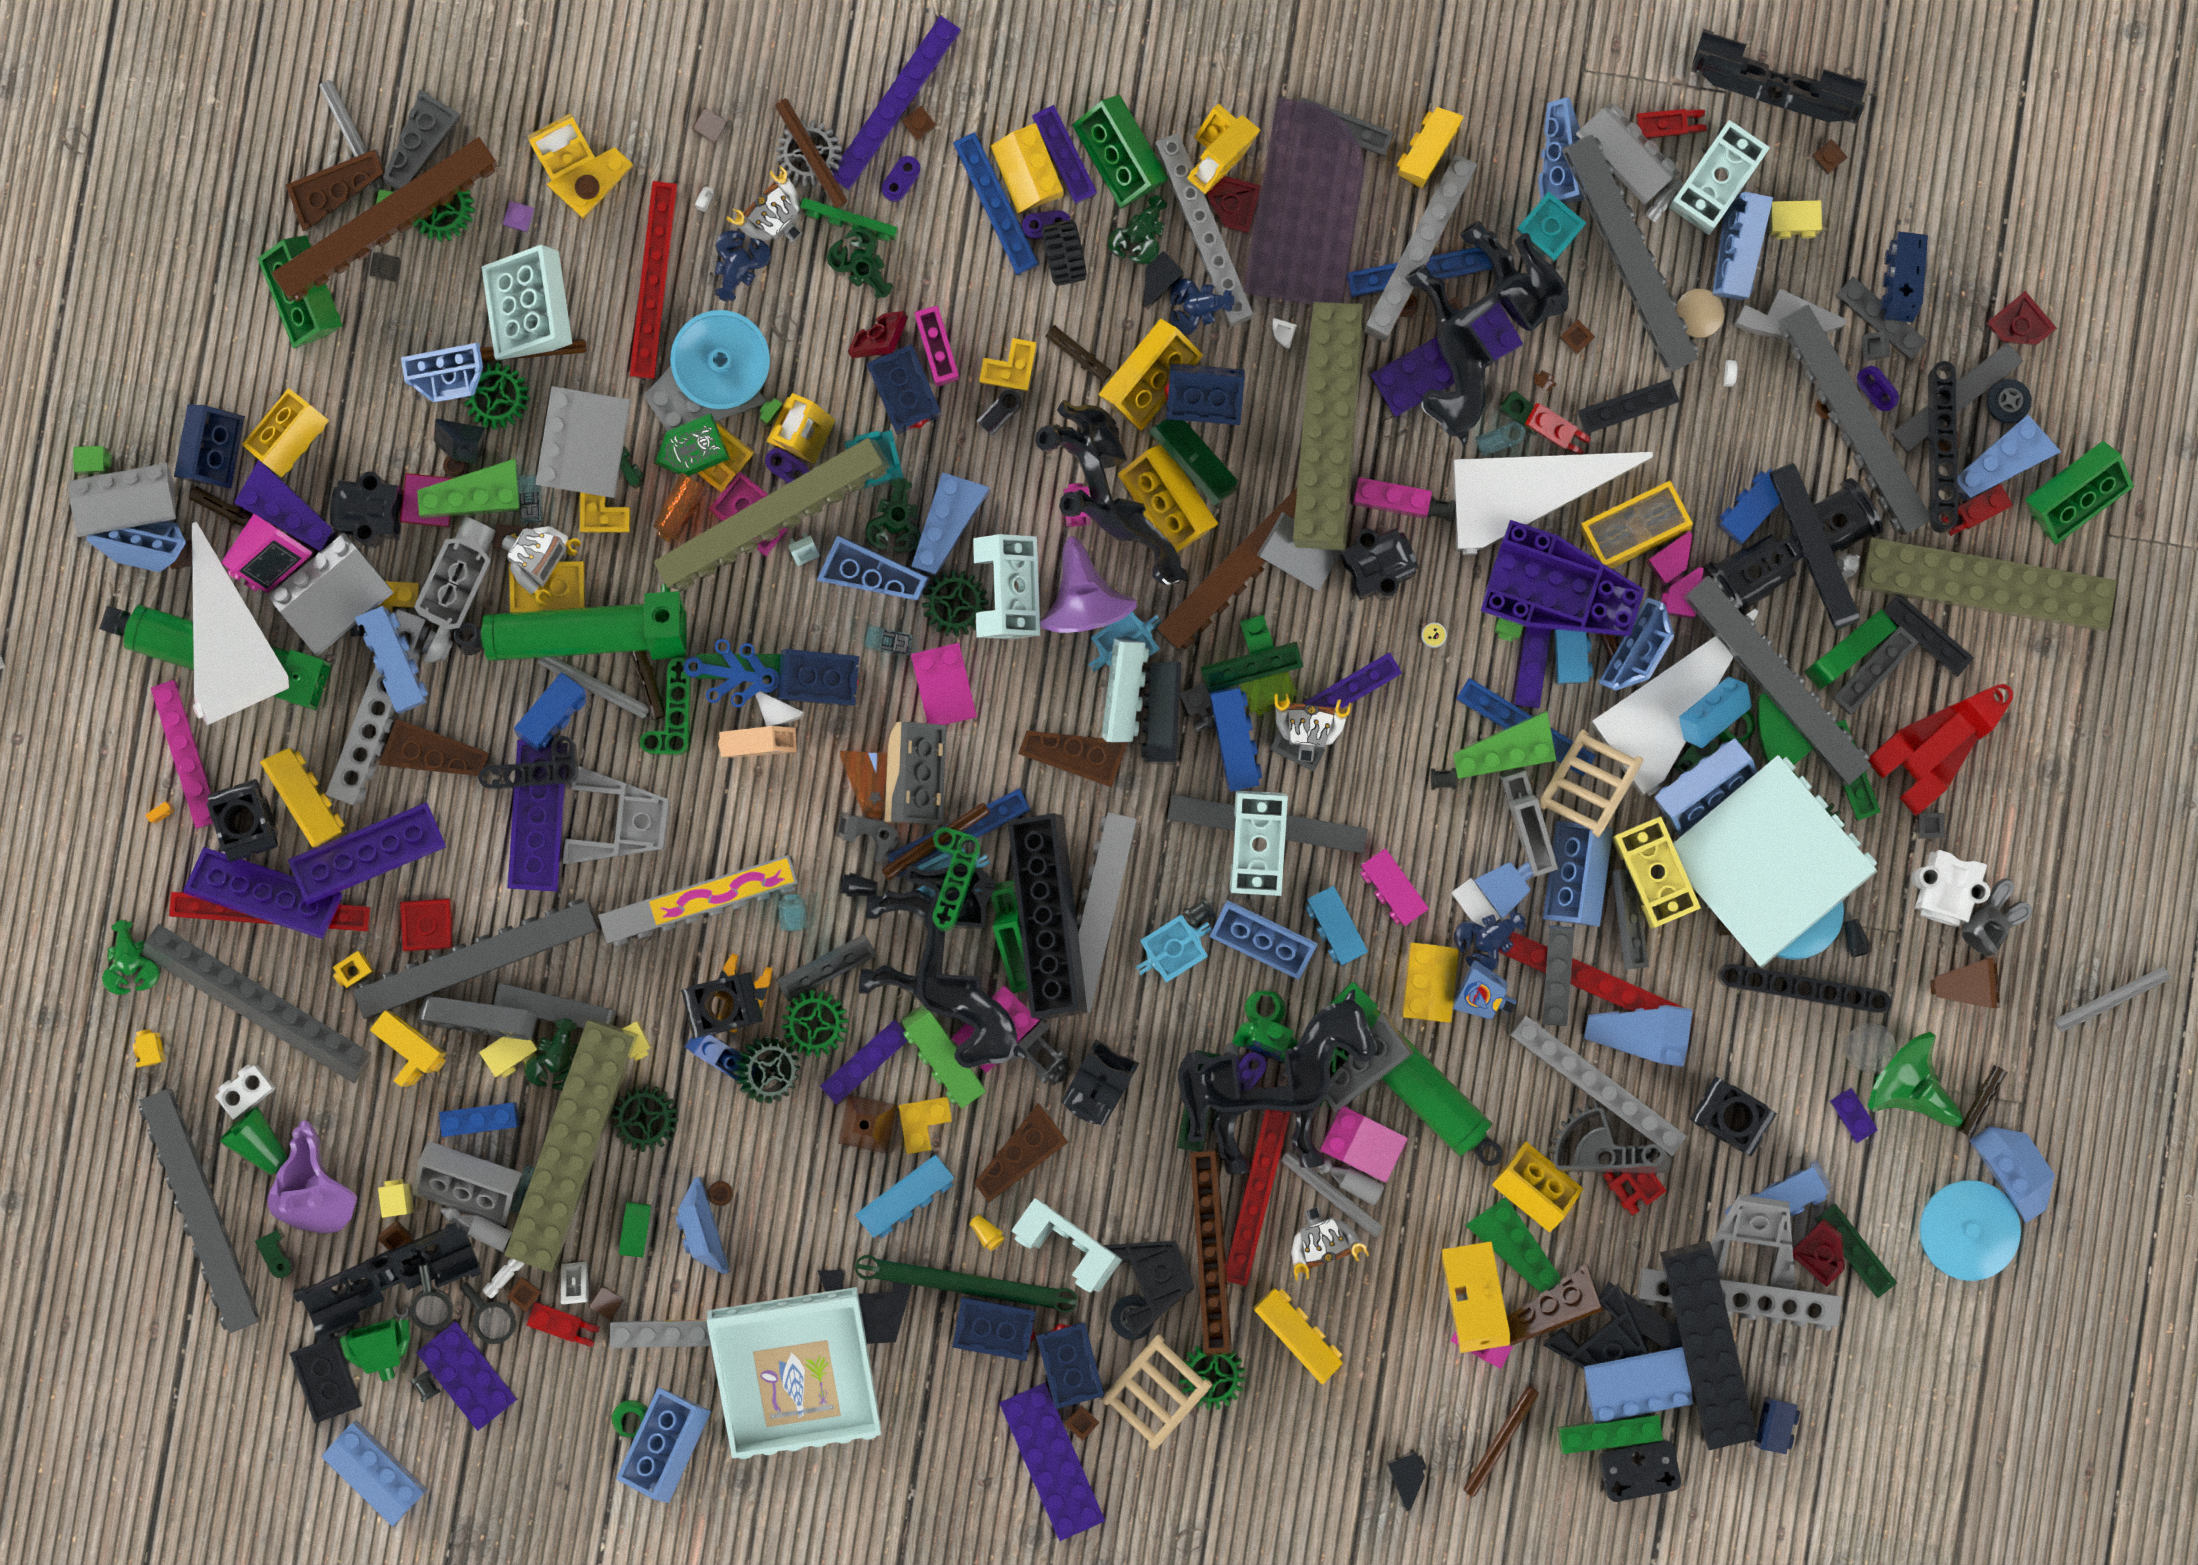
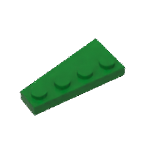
(1515, 1244)

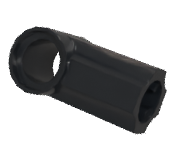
(998, 414)

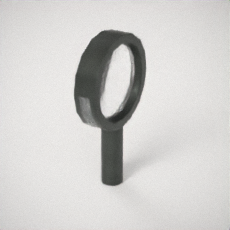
(431, 1307)
(493, 1321)

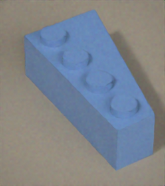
(2010, 455)
(949, 515)
(865, 569)
(1798, 1189)

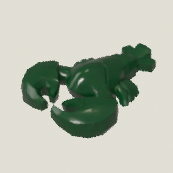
(1140, 230)
(861, 262)
(894, 520)
(556, 1056)

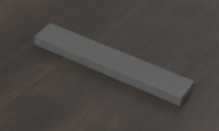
(1967, 390)

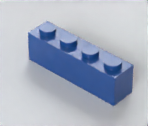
(1234, 738)

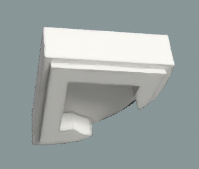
(704, 199)
(1283, 332)

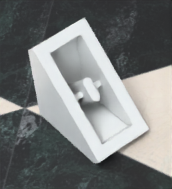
(776, 712)
(574, 1283)

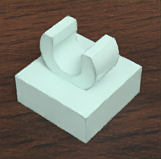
(803, 550)

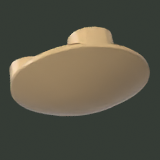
(1701, 312)

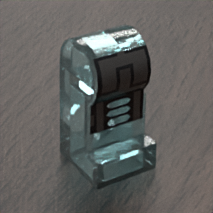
(530, 499)
(888, 641)

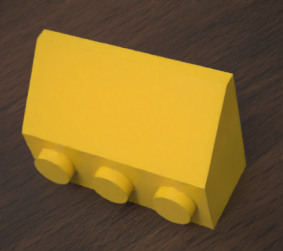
(1429, 146)
(1027, 169)
(285, 432)
(1430, 982)
(1538, 1187)

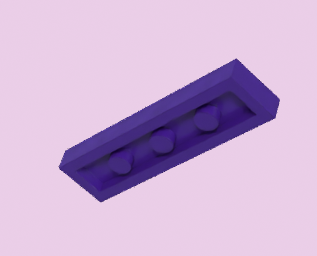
(1064, 154)
(1532, 667)
(1358, 683)
(864, 1062)

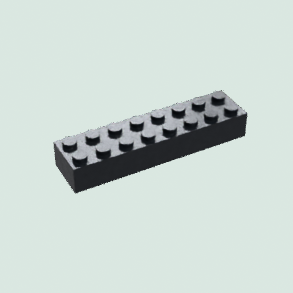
(1047, 916)
(1708, 1345)

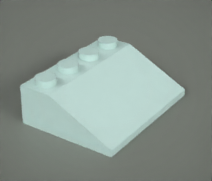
(527, 303)
(1123, 690)

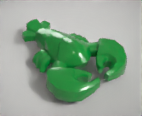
(127, 961)

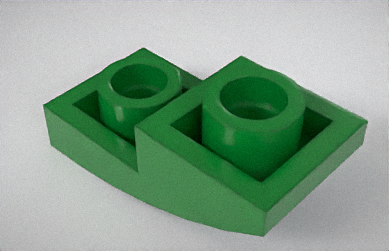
(634, 1229)

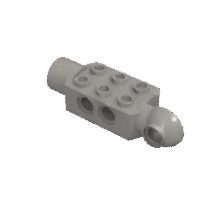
(453, 585)

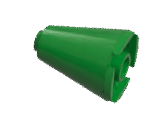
(255, 1142)

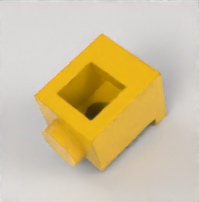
(342, 969)
(148, 1048)

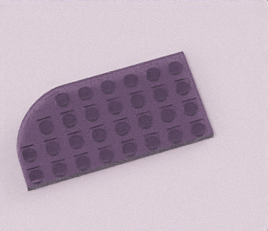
(1305, 207)

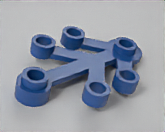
(735, 674)

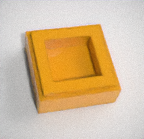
(160, 812)

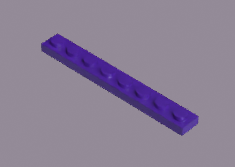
(895, 102)

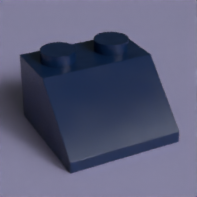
(1776, 1425)

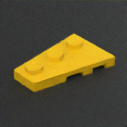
(606, 168)

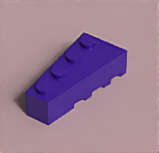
(280, 506)

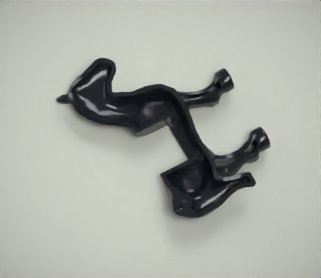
(1523, 296)
(1096, 450)
(943, 993)
(1308, 1075)

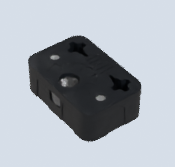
(1640, 1478)

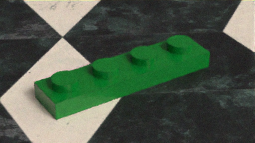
(838, 217)
(1860, 791)

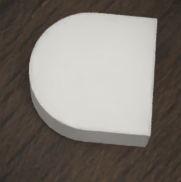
(1730, 373)

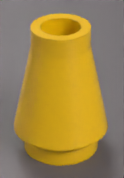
(987, 1233)

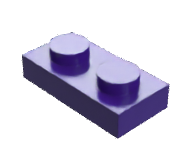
(1853, 1115)

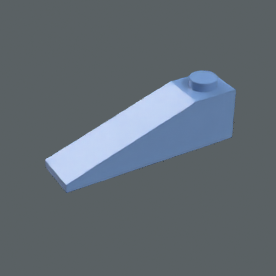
(1561, 131)
(1650, 1034)

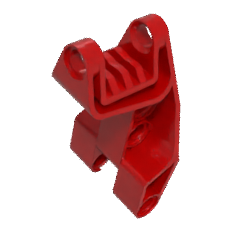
(1939, 745)

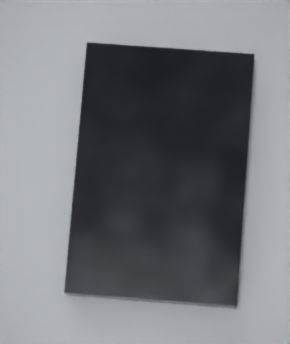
(325, 1379)

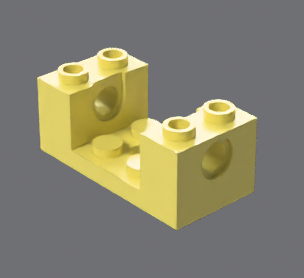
(1664, 897)

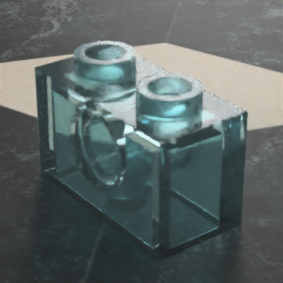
(793, 913)

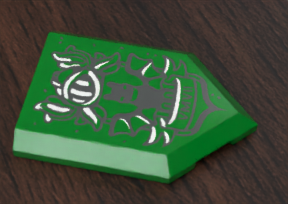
(692, 447)

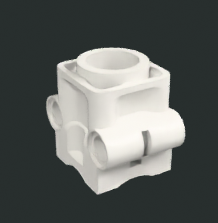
(1948, 893)

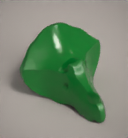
(1913, 1085)

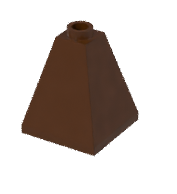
(1970, 984)
(880, 1119)

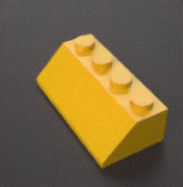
(1140, 382)
(1168, 497)
(303, 797)
(1297, 1335)

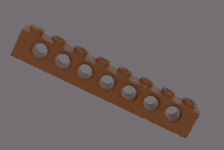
(1211, 1253)

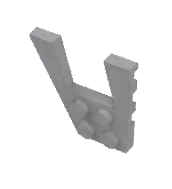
(677, 409)
(639, 825)
(1762, 1223)

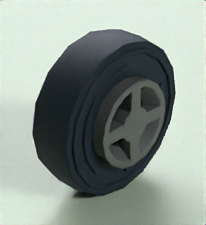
(2016, 395)
(1119, 1320)

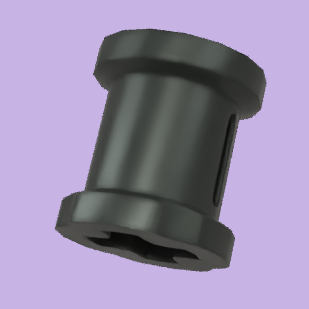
(1441, 509)
(1443, 778)
(1199, 912)
(425, 1386)

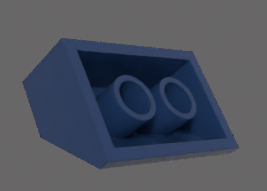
(209, 446)

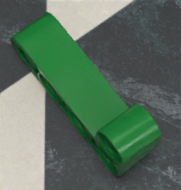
(1850, 649)
(672, 707)
(951, 881)

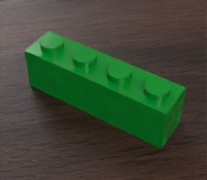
(1609, 1433)

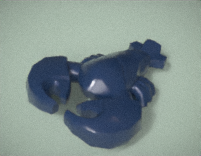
(738, 262)
(1196, 304)
(1488, 937)

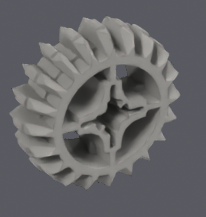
(797, 154)

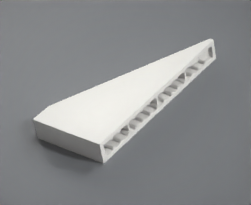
(1524, 490)
(230, 652)
(1648, 719)

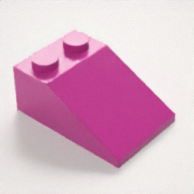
(944, 685)
(1018, 1012)
(1363, 1143)

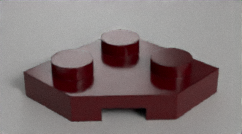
(1234, 202)
(2021, 322)
(880, 338)
(1821, 1252)

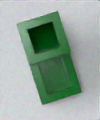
(1256, 634)

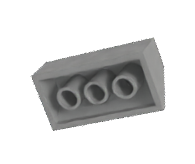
(1630, 153)
(122, 499)
(466, 1183)

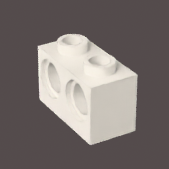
(248, 1096)

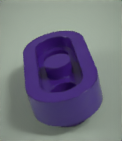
(901, 178)
(1042, 218)
(1878, 388)
(788, 467)
(1249, 1076)

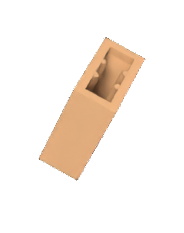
(757, 741)

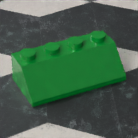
(1120, 151)
(313, 315)
(2079, 492)

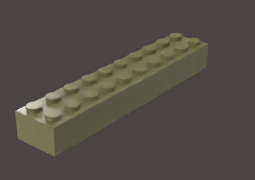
(1329, 426)
(771, 514)
(1988, 584)
(571, 1145)

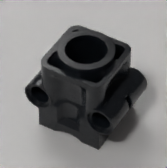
(359, 509)
(1386, 561)
(224, 808)
(699, 1005)
(1099, 1084)
(1710, 1117)

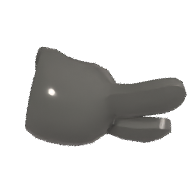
(1989, 926)

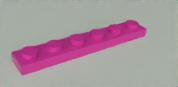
(183, 750)

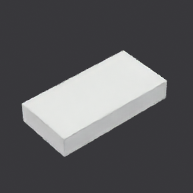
(1473, 902)

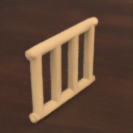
(1608, 805)
(1142, 1362)

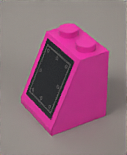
(263, 555)

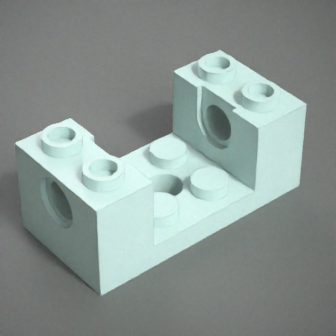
(1706, 199)
(1015, 611)
(1265, 817)
(1040, 1221)

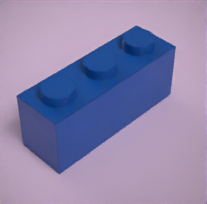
(1751, 509)
(551, 712)
(479, 1119)

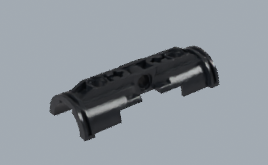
(1828, 100)
(1732, 571)
(340, 1309)

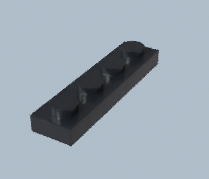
(1628, 406)
(1928, 635)

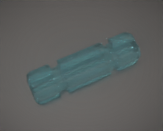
(522, 1189)

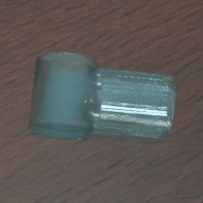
(1498, 440)

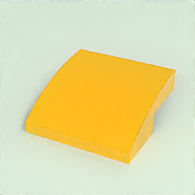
(724, 472)

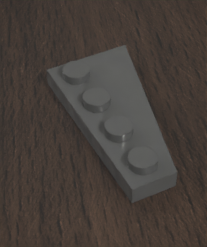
(424, 133)
(1358, 1076)

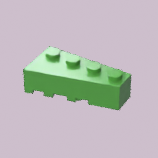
(475, 493)
(1510, 748)
(939, 1051)

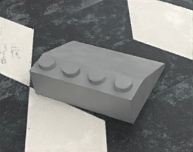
(583, 442)
(329, 594)

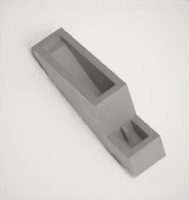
(1781, 306)
(1528, 821)

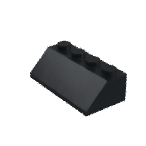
(1163, 713)

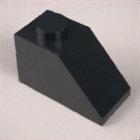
(1160, 277)
(459, 440)
(1407, 1476)

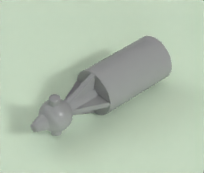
(1848, 565)
(1354, 1182)
(480, 1229)

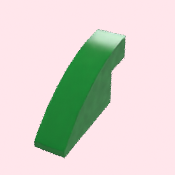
(1777, 734)
(1008, 934)

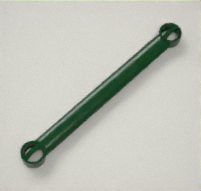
(966, 1283)

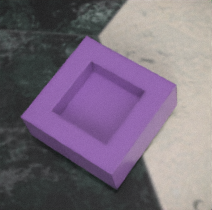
(518, 216)

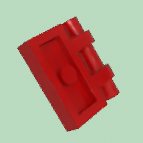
(1645, 1185)

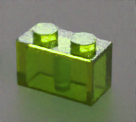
(1261, 692)

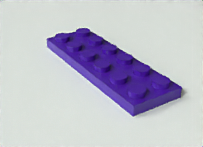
(1423, 369)
(536, 826)
(366, 853)
(259, 893)
(1052, 1461)

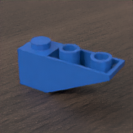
(717, 1054)

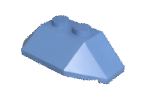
(444, 372)
(142, 546)
(1641, 650)
(2016, 1168)
(700, 1228)

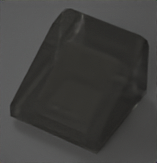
(384, 267)

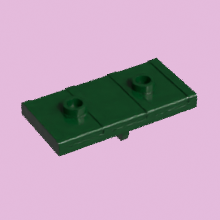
(1195, 459)

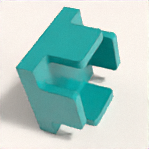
(1551, 227)
(887, 444)

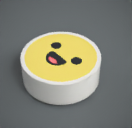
(1433, 635)

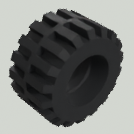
(1064, 252)

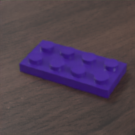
(466, 1375)

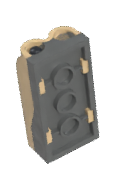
(915, 773)

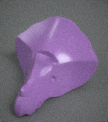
(1083, 596)
(305, 1192)

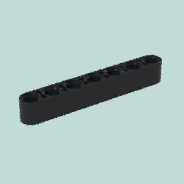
(1947, 436)
(1814, 546)
(1815, 993)

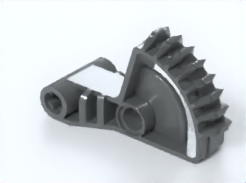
(1602, 1141)

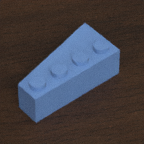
(1741, 245)
(392, 659)

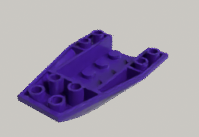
(1558, 586)

